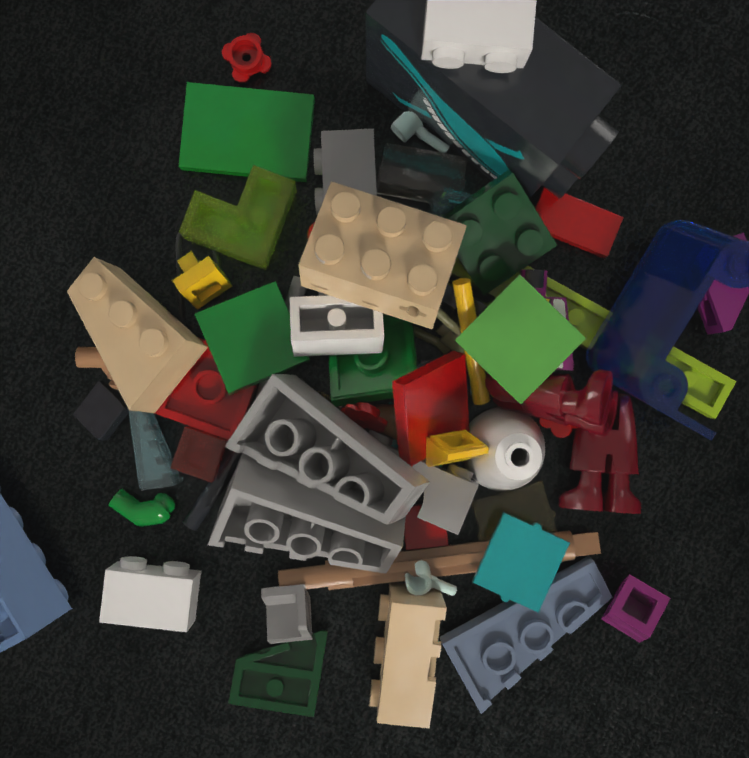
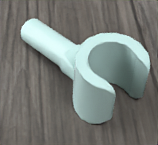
(409, 124)
(426, 581)

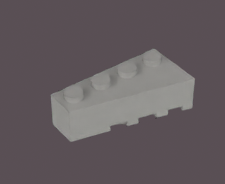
(345, 159)
(326, 450)
(282, 514)

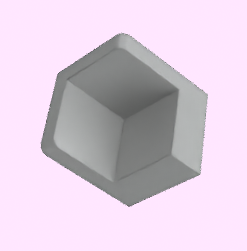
(287, 613)

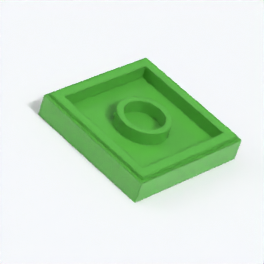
(520, 339)

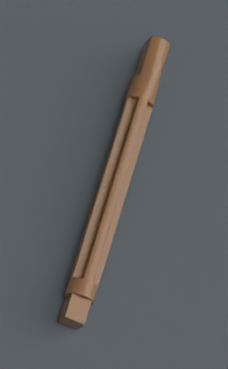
(442, 561)

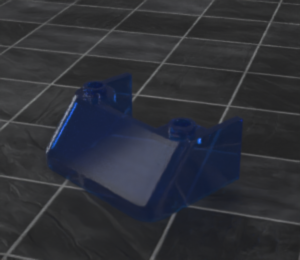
(658, 307)

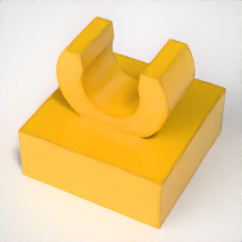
(201, 280)

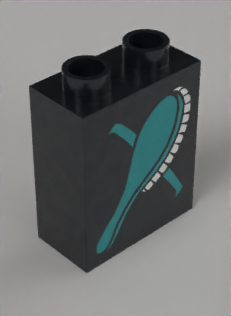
(523, 121)

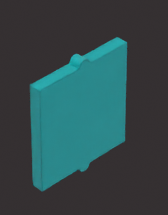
(520, 562)

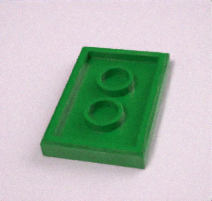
(244, 127)

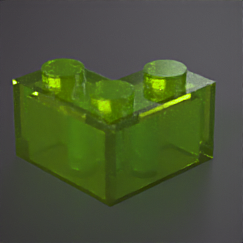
(245, 230)

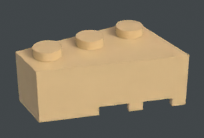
(134, 335)
(407, 656)

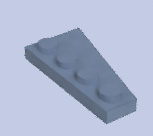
(510, 637)

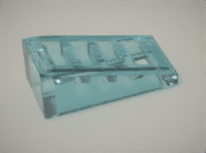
(151, 453)

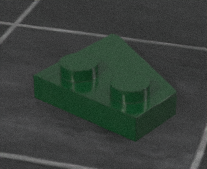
(281, 676)

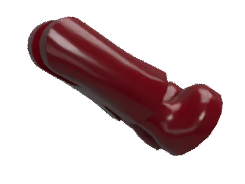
(559, 402)
(610, 454)

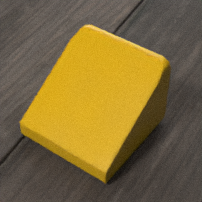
(453, 447)

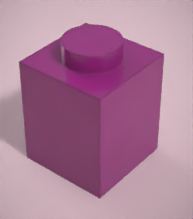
(635, 608)

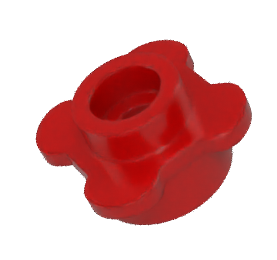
(246, 45)

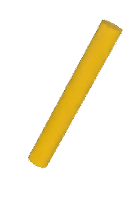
(466, 315)

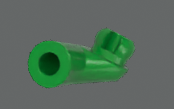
(145, 512)

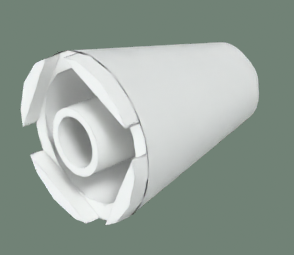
(504, 433)

